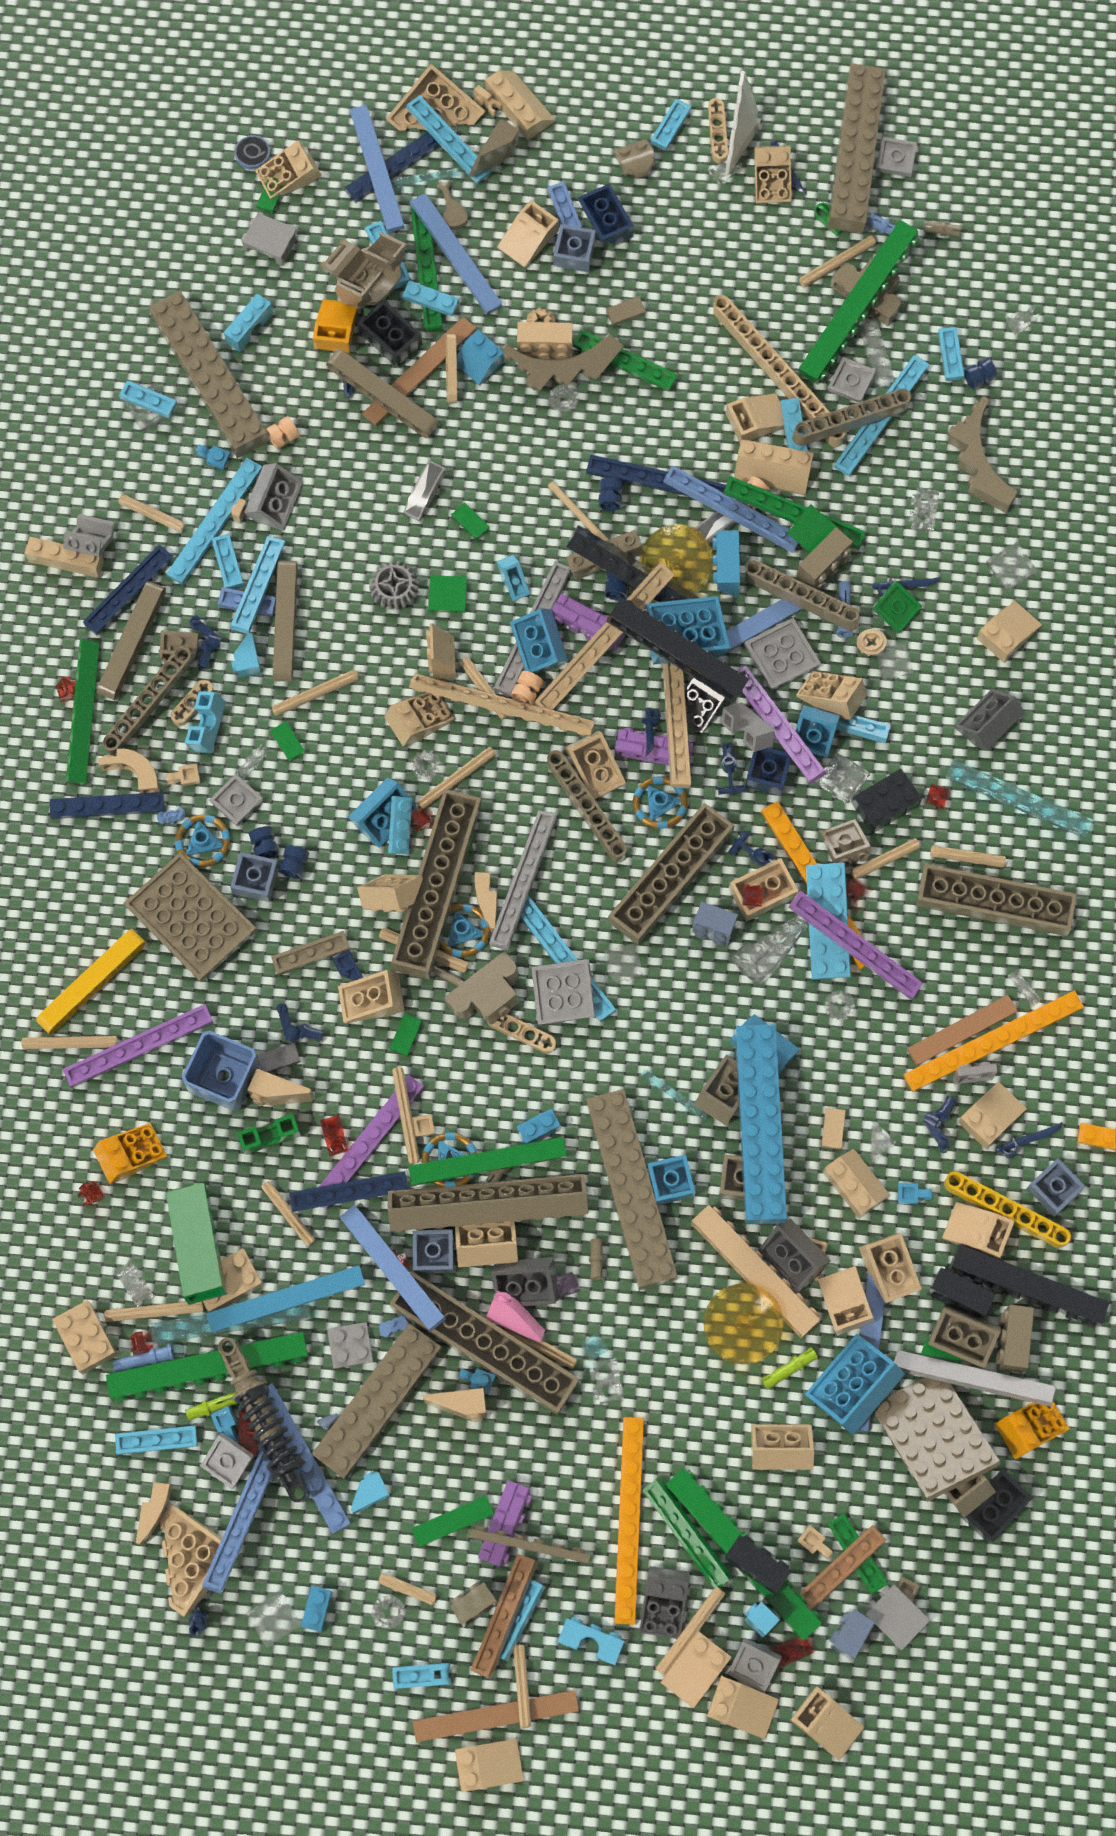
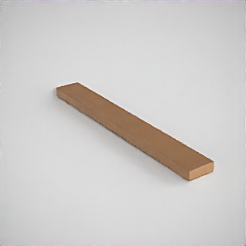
(422, 368)
(493, 1716)

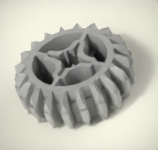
(386, 585)

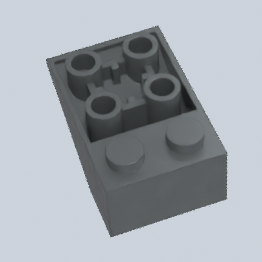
(701, 705)
(664, 1602)

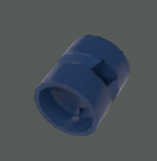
(978, 374)
(610, 494)
(615, 588)
(263, 842)
(294, 860)

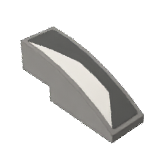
(424, 490)
(714, 523)

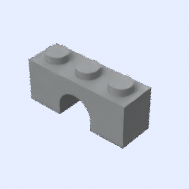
(757, 733)

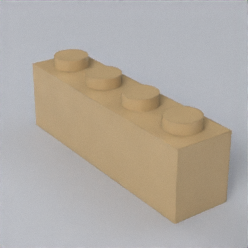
(55, 556)

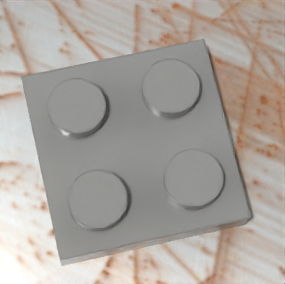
(896, 156)
(852, 380)
(236, 800)
(968, 1074)
(350, 1345)
(227, 1460)
(754, 1665)

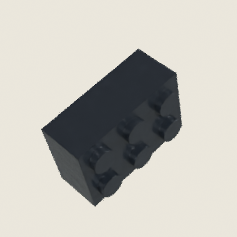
(390, 333)
(886, 801)
(961, 1292)
(999, 1509)
(758, 1564)

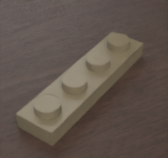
(310, 953)

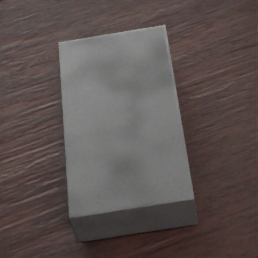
(279, 1058)

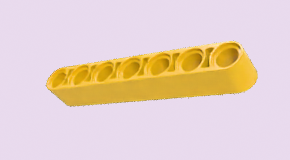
(90, 981)
(1017, 1209)

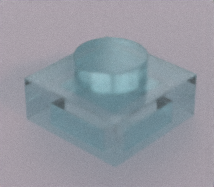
(594, 1347)

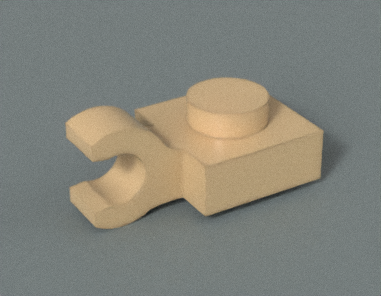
(484, 98)
(187, 776)
(813, 1541)

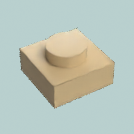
(238, 511)
(423, 1126)

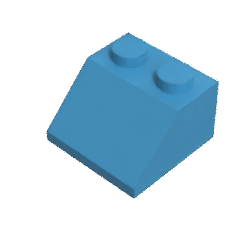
(479, 357)

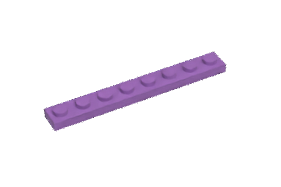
(783, 730)
(855, 945)
(137, 1046)
(371, 1137)

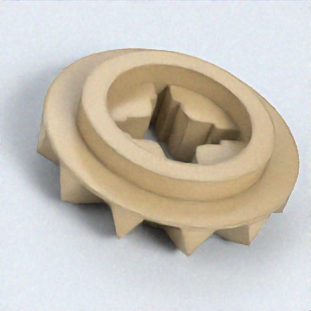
(542, 313)
(871, 635)

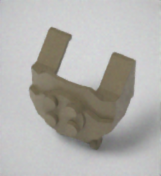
(367, 273)

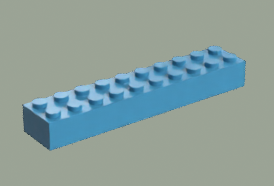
(760, 1124)

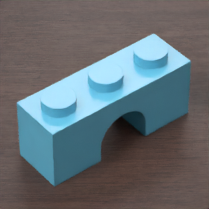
(240, 330)
(210, 708)
(760, 1619)
(574, 1632)

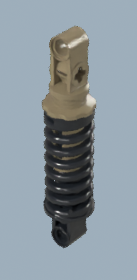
(264, 1421)

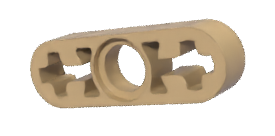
(191, 695)

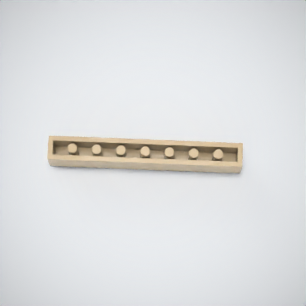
(754, 1270)

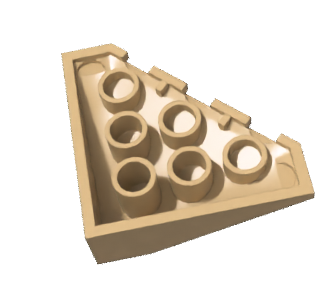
(444, 98)
(189, 1553)

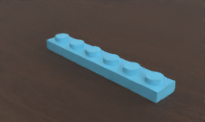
(445, 136)
(257, 585)

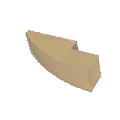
(486, 899)
(152, 1512)

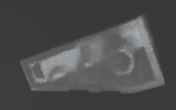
(767, 954)

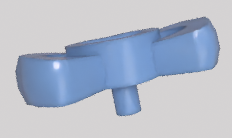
(171, 816)
(393, 1326)

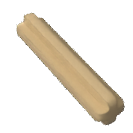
(407, 1588)

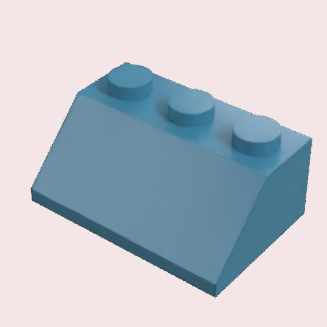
(727, 562)
(539, 641)
(374, 813)
(785, 1049)

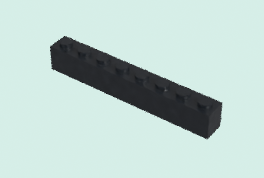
(621, 564)
(677, 649)
(1030, 1286)

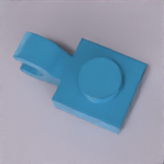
(215, 457)
(909, 1193)
(478, 1380)
(225, 1421)

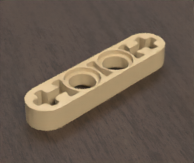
(717, 130)
(451, 368)
(522, 1029)

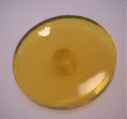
(683, 553)
(743, 1323)

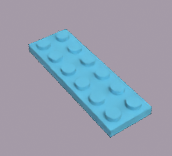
(828, 888)

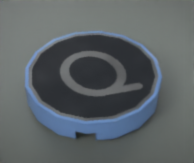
(252, 152)

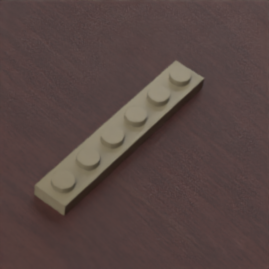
(536, 1546)

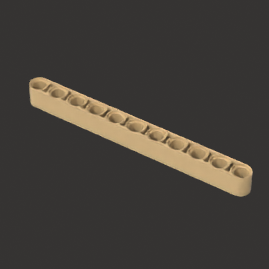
(770, 365)

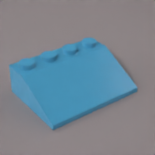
(696, 620)
(855, 1384)

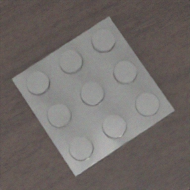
(782, 654)
(563, 992)

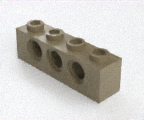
(628, 543)

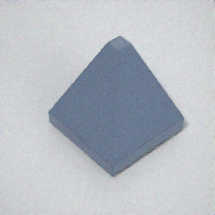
(327, 1422)

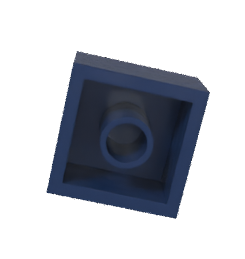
(768, 771)

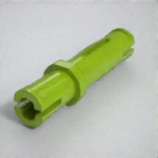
(789, 1368)
(210, 1406)

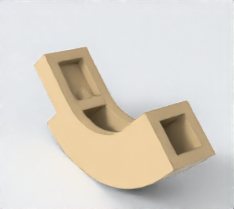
(133, 762)

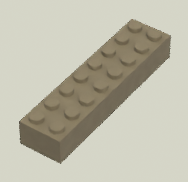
(671, 874)
(996, 900)
(377, 1401)

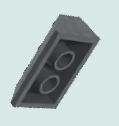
(990, 719)
(794, 1255)
(527, 1280)

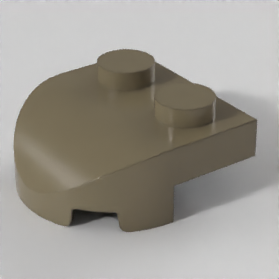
(636, 158)
(174, 639)

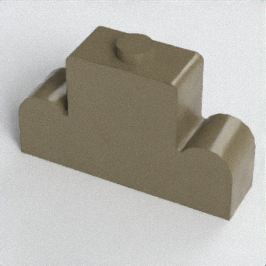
(887, 304)
(486, 991)

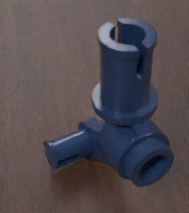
(211, 641)
(729, 766)
(759, 855)
(294, 1032)
(934, 1120)
(198, 1621)

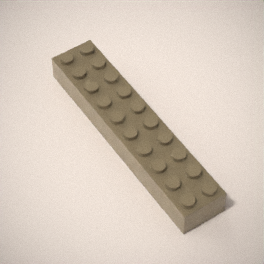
(856, 148)
(208, 374)
(441, 874)
(631, 1189)
(487, 1203)
(494, 1349)

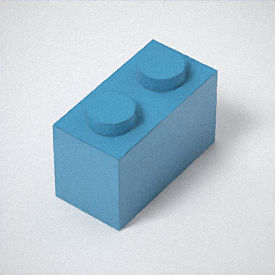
(539, 1127)
(317, 1609)

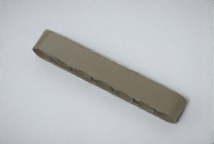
(382, 393)
(845, 423)
(805, 602)
(285, 621)
(131, 640)
(149, 691)
(587, 814)

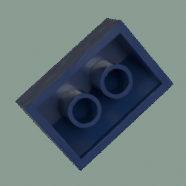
(607, 215)

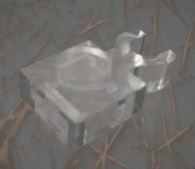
(718, 173)
(1021, 321)

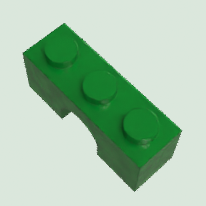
(280, 1131)

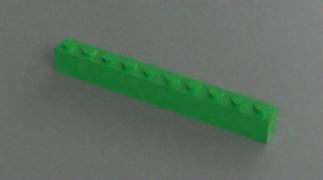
(858, 302)
(204, 1367)
(724, 1533)

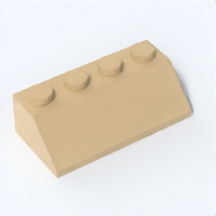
(519, 103)
(774, 465)

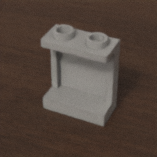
(270, 238)
(90, 535)
(896, 1616)

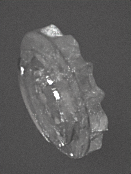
(562, 391)
(419, 770)
(832, 1010)
(383, 1603)

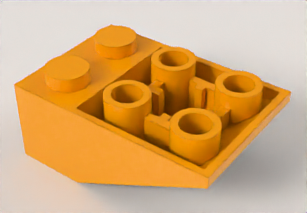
(334, 326)
(129, 1152)
(1031, 1428)

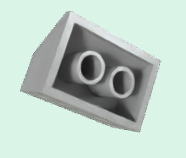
(273, 496)

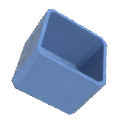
(209, 1059)

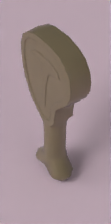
(455, 214)

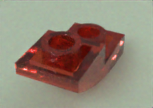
(334, 1135)
(245, 1437)
(792, 1651)

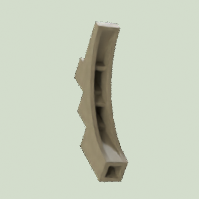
(541, 370)
(984, 481)

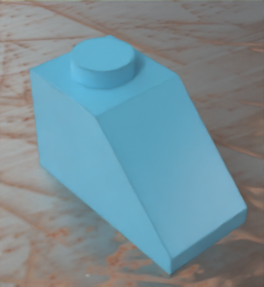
(513, 577)
(246, 658)
(369, 1492)

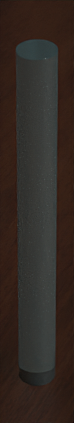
(424, 177)
(674, 1094)

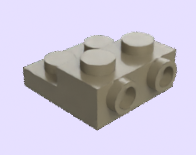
(846, 843)

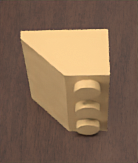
(390, 892)
(855, 1183)
(782, 1447)

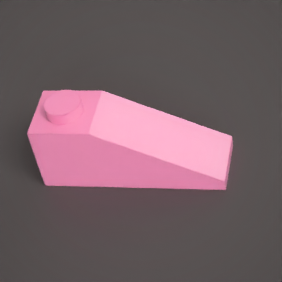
(512, 1315)

